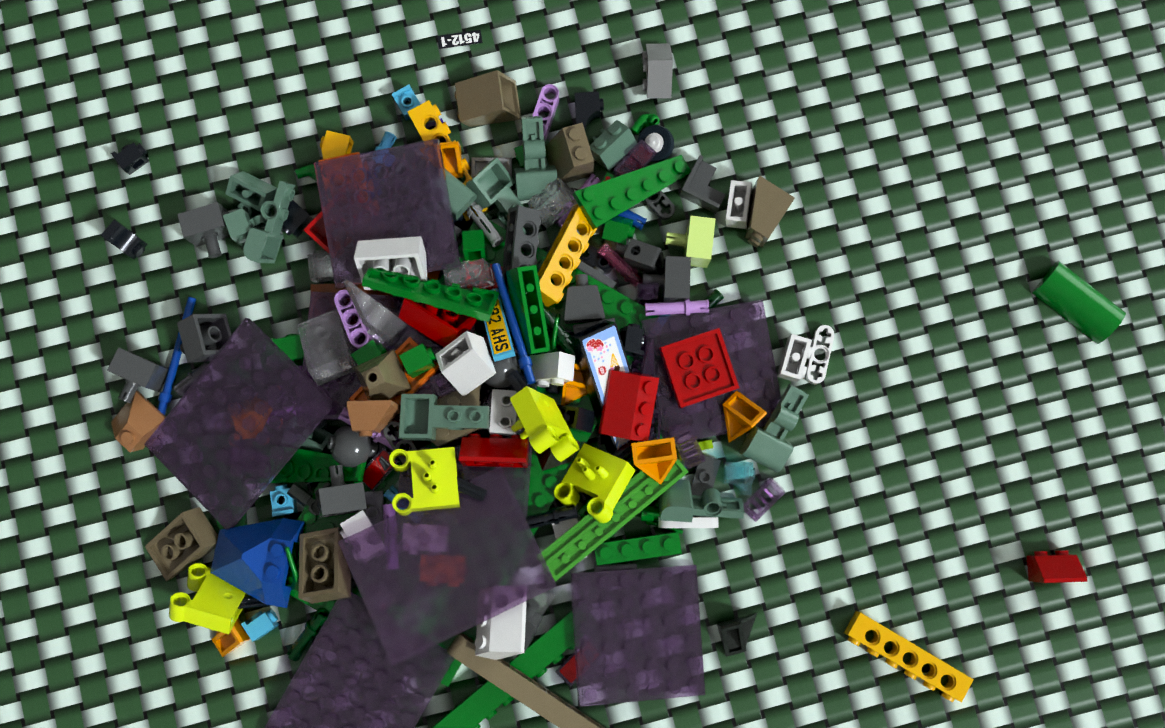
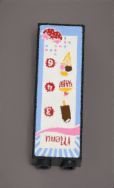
(597, 352)

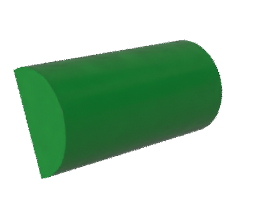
(1079, 303)

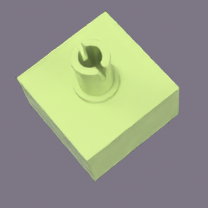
(696, 241)

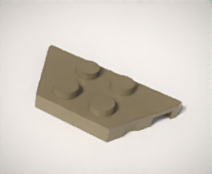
(445, 436)

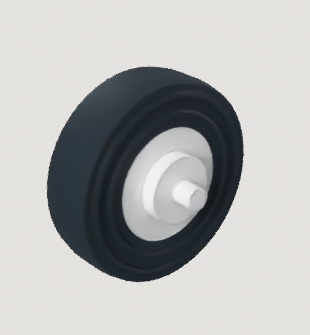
(660, 140)

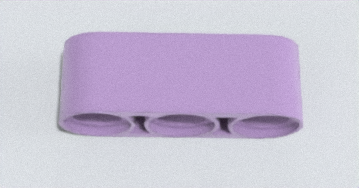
(547, 105)
(346, 314)

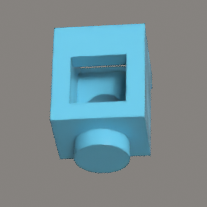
(403, 96)
(289, 505)
(261, 624)

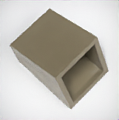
(487, 99)
(570, 154)
(766, 210)

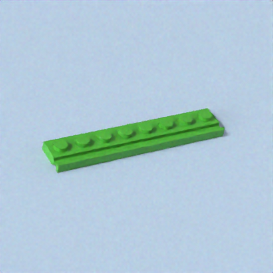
(590, 534)

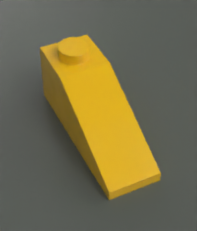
(335, 144)

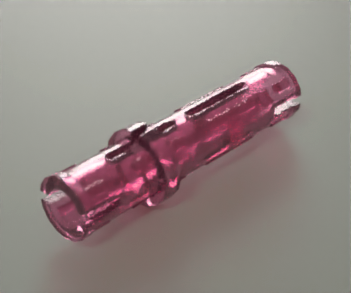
(630, 275)

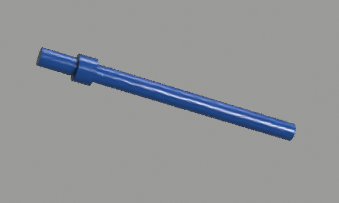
(524, 360)
(165, 396)

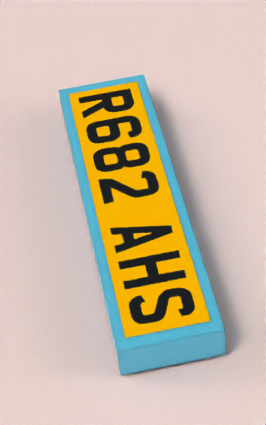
(499, 334)

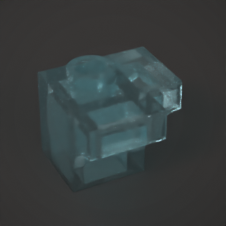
(741, 475)

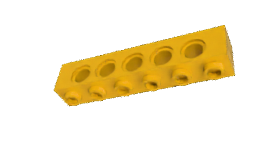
(420, 116)
(560, 253)
(958, 682)

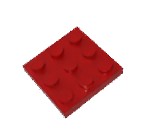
(699, 368)

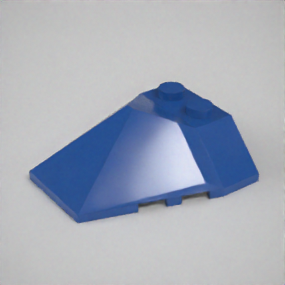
(256, 558)

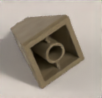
(383, 377)

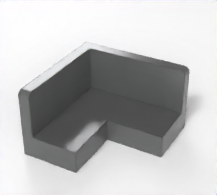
(697, 189)

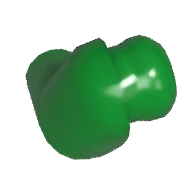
(644, 121)
(305, 171)

